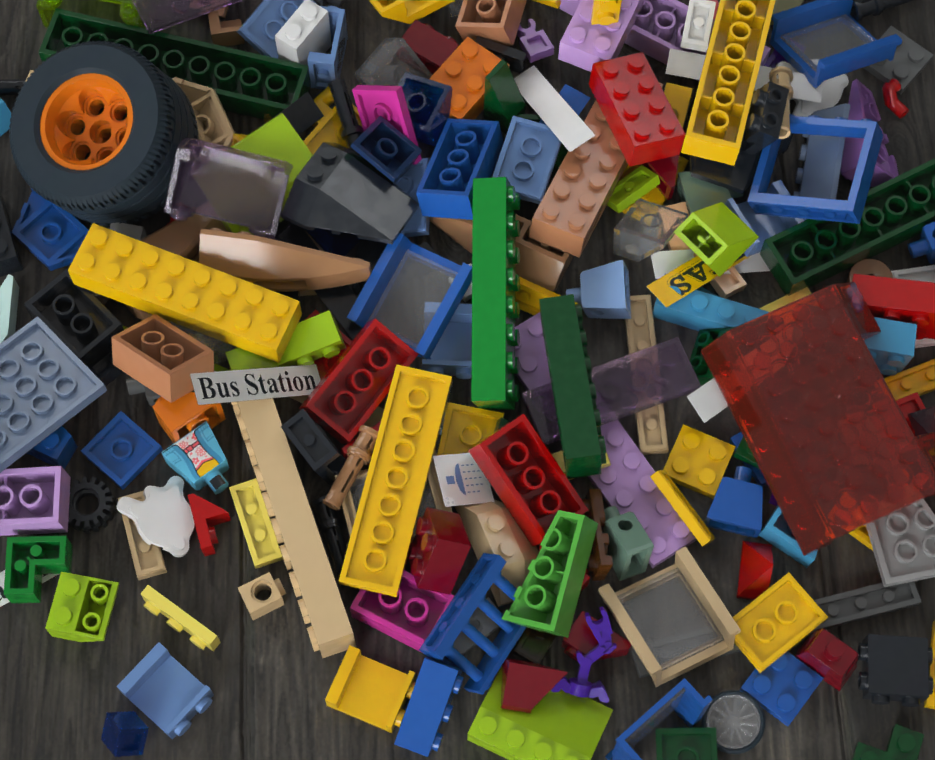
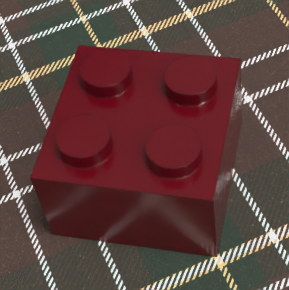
(438, 550)

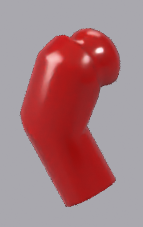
(890, 98)

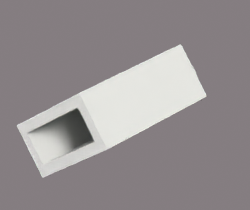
(304, 32)

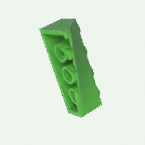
(555, 576)

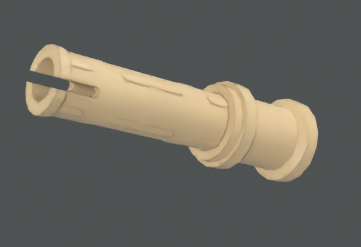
(785, 79)

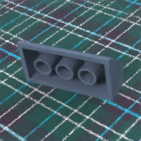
(821, 159)

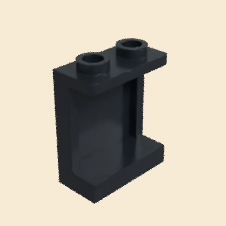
(314, 446)

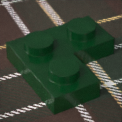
(902, 745)

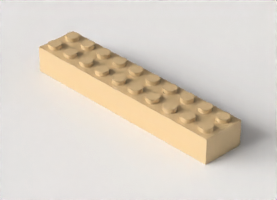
(294, 526)

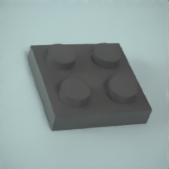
(907, 61)

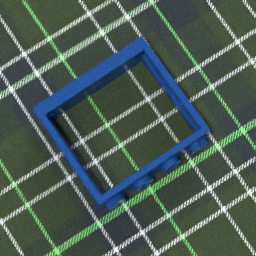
(820, 208)

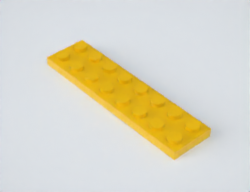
(395, 481)

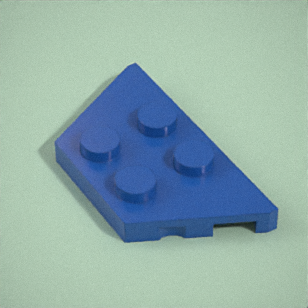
(49, 232)

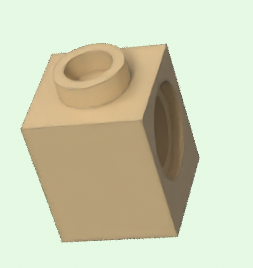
(257, 607)

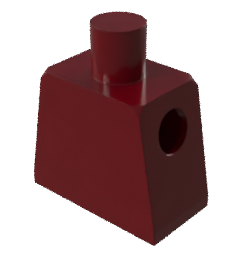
(828, 657)

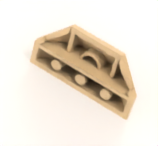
(209, 113)
(496, 532)

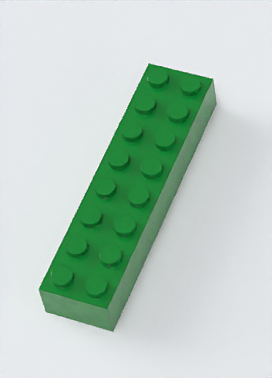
(494, 294)

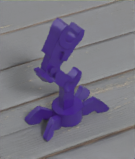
(580, 686)

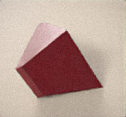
(526, 684)

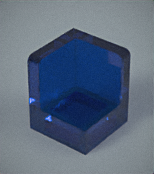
(124, 733)

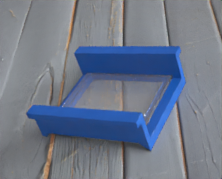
(827, 41)
(412, 294)
(682, 699)

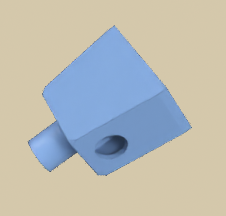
(604, 291)

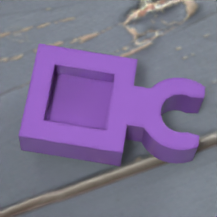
(534, 43)

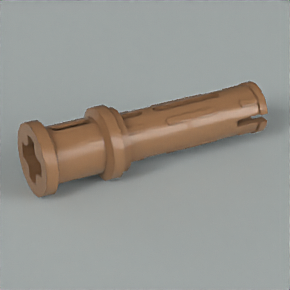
(358, 456)

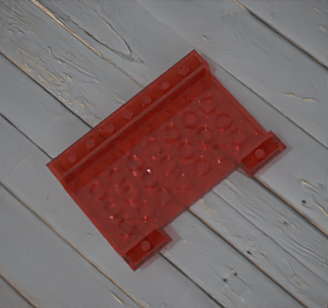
(822, 415)

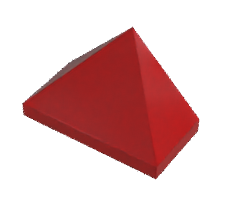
(754, 570)

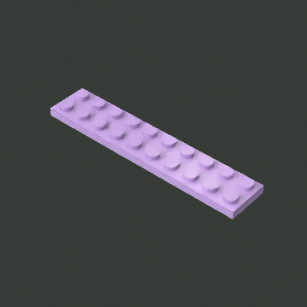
(628, 478)

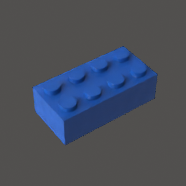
(462, 153)

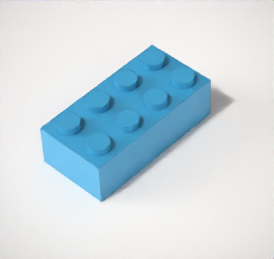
(893, 345)

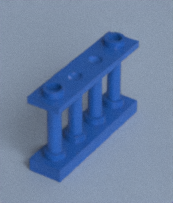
(457, 619)

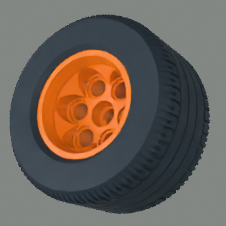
(128, 158)

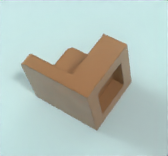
(224, 32)

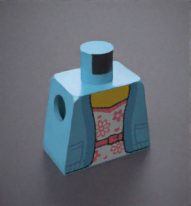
(199, 459)

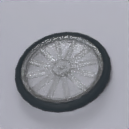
(737, 721)

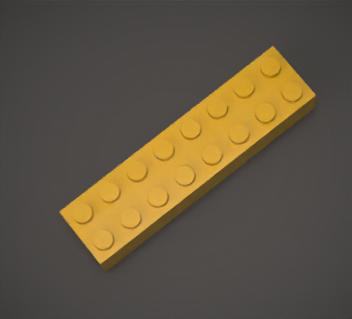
(728, 80)
(185, 292)

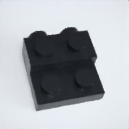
(765, 117)

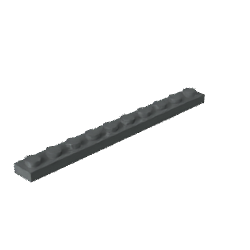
(847, 608)

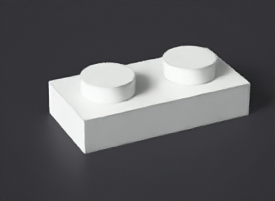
(698, 25)

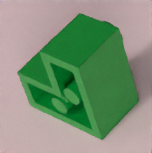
(29, 559)

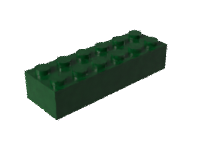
(572, 386)

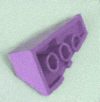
(861, 107)

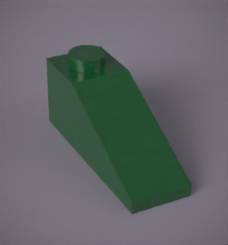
(502, 96)

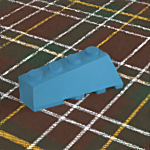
(705, 311)

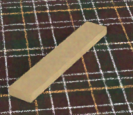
(641, 335)

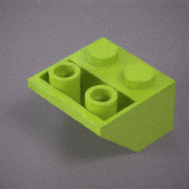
(716, 236)
(81, 608)

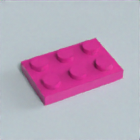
(387, 102)

